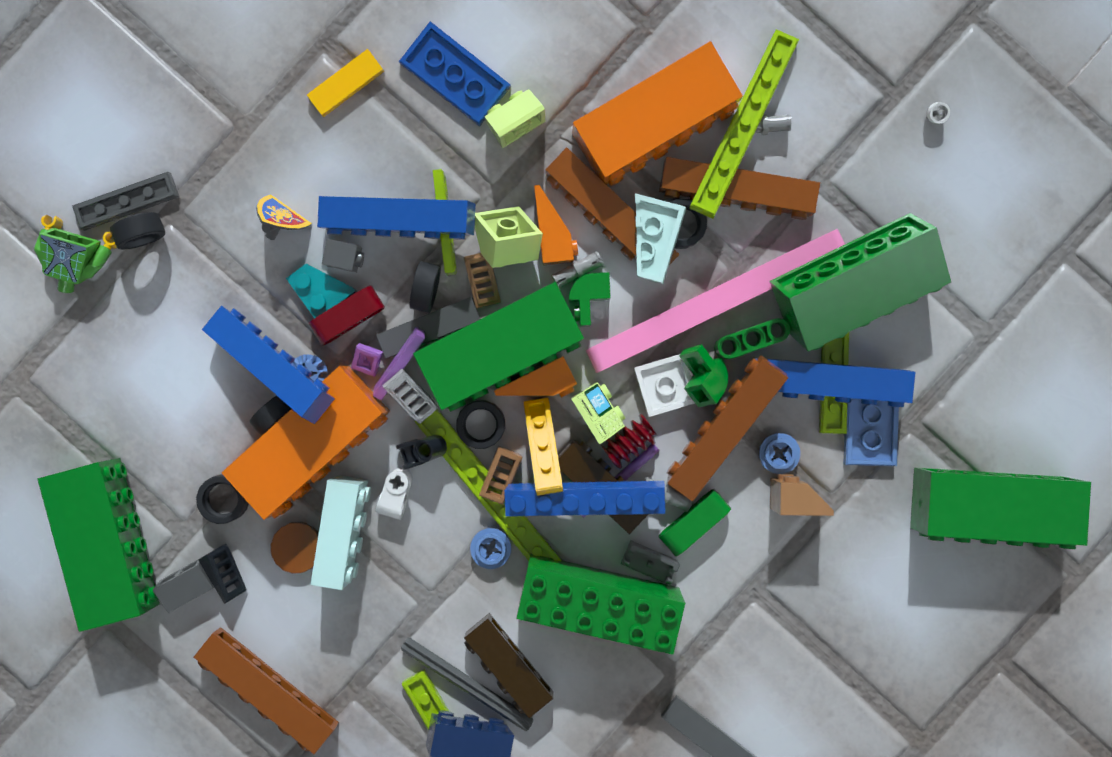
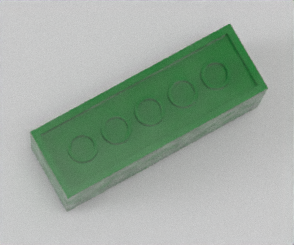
(861, 281)
(499, 347)
(1000, 507)
(99, 543)
(601, 604)

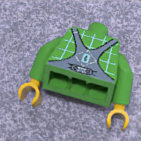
(70, 255)

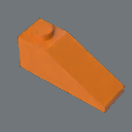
(556, 241)
(546, 381)

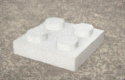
(663, 385)

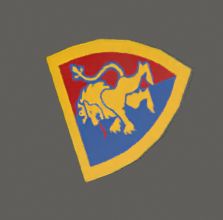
(276, 216)

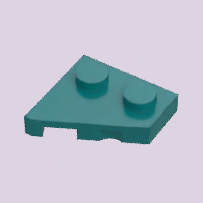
(318, 289)

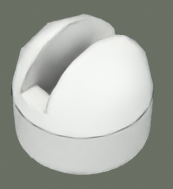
(941, 118)

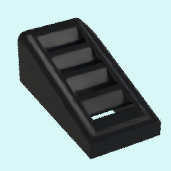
(211, 569)

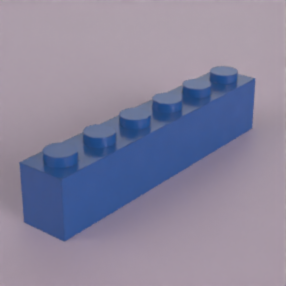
(396, 216)
(269, 365)
(847, 382)
(587, 499)

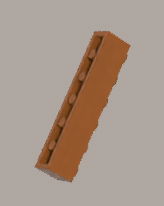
(747, 189)
(597, 201)
(726, 428)
(266, 690)

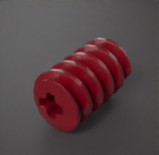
(630, 441)

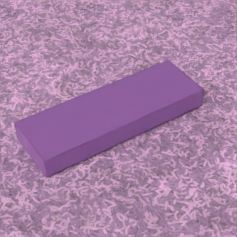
(400, 361)

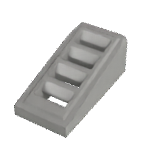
(421, 407)

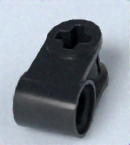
(422, 450)

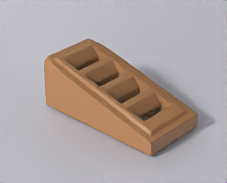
(471, 259)
(484, 492)

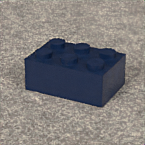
(468, 736)

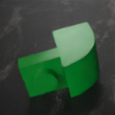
(586, 289)
(708, 378)

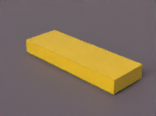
(345, 83)

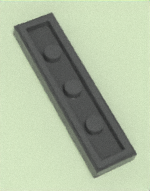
(125, 201)
(433, 324)
(702, 730)

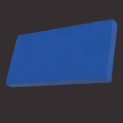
(454, 73)

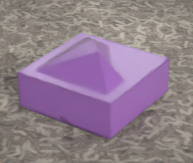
(366, 359)

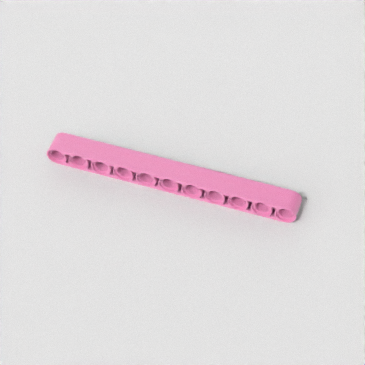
(707, 304)

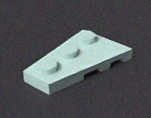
(657, 234)

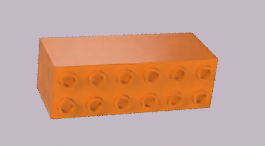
(657, 114)
(300, 452)

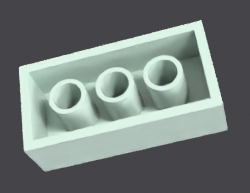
(340, 532)

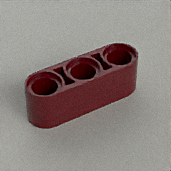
(346, 315)

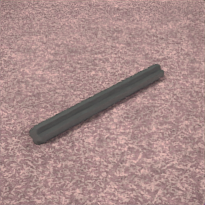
(466, 683)

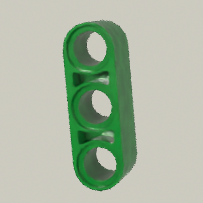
(763, 335)
(694, 523)

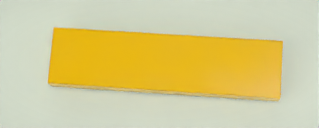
(542, 446)

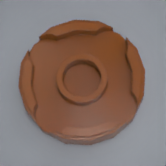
(295, 547)

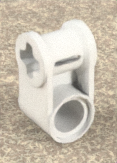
(393, 497)

